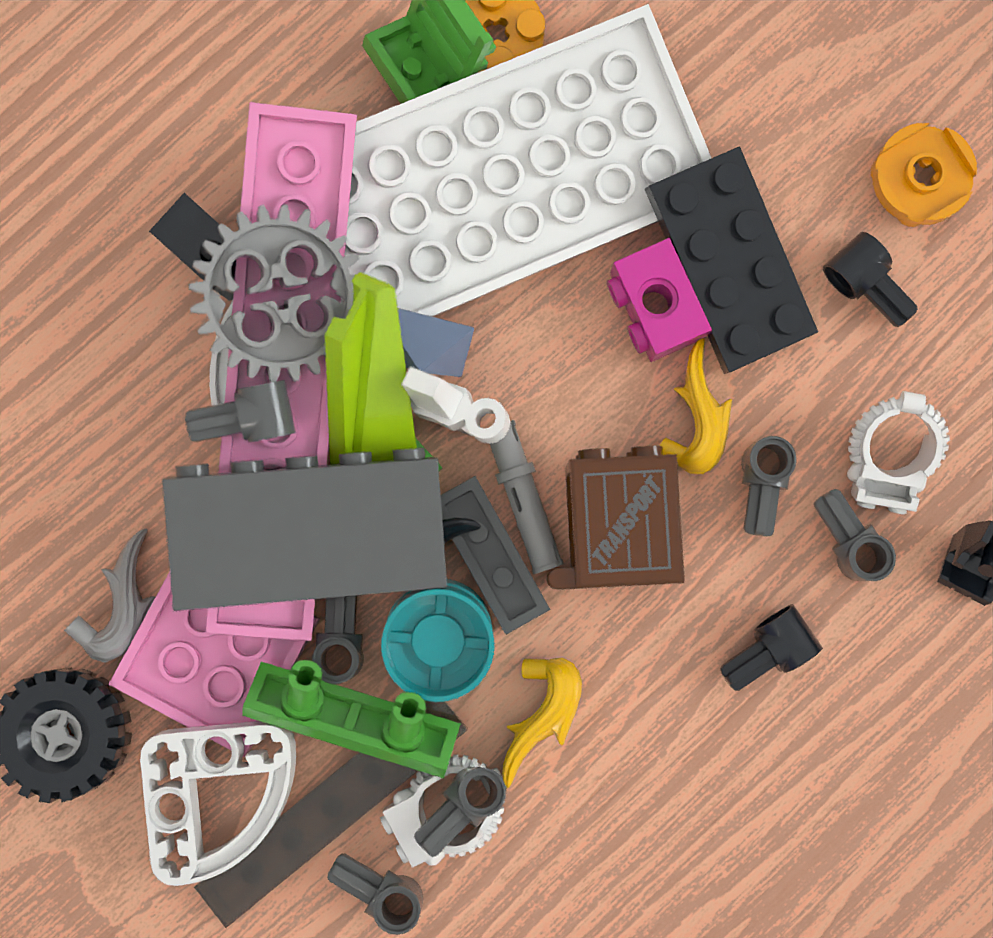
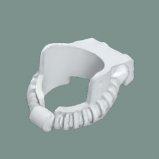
(897, 487)
(407, 816)

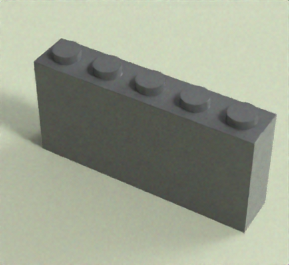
(304, 529)

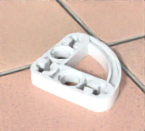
(195, 764)

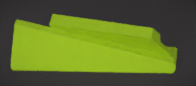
(366, 376)

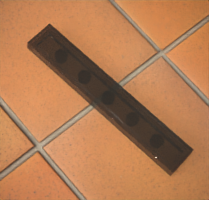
(309, 828)

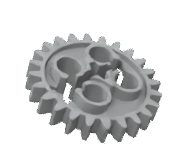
(268, 246)

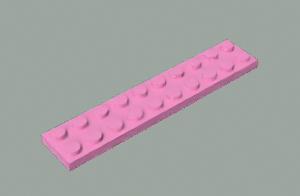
(303, 163)

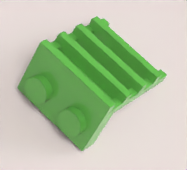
(429, 47)

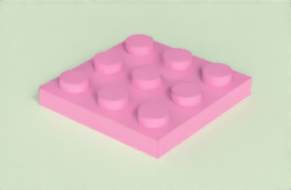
(195, 673)

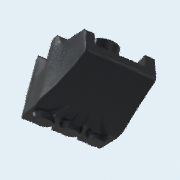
(970, 562)

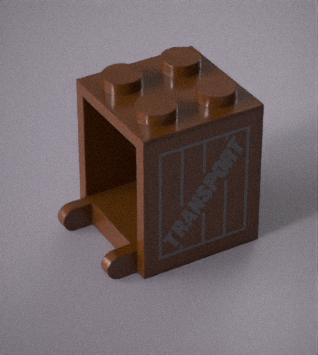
(622, 520)

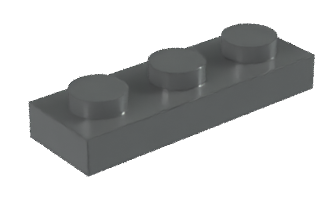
(493, 558)

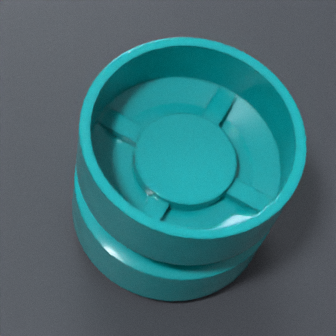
(438, 641)

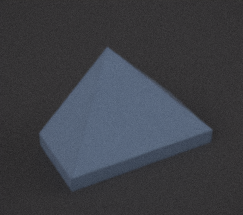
(434, 343)

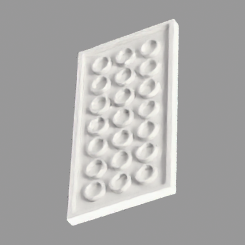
(519, 165)

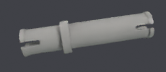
(525, 501)

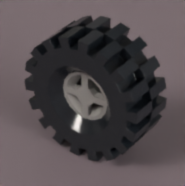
(38, 744)

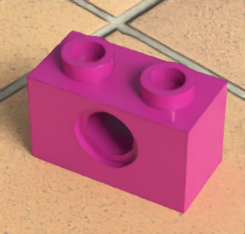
(661, 272)

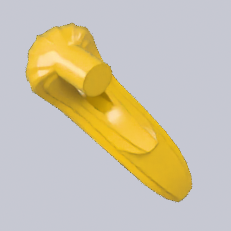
(709, 418)
(553, 715)

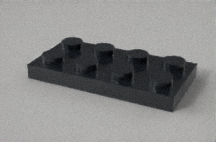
(732, 259)

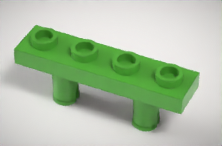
(351, 719)

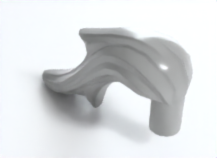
(127, 610)

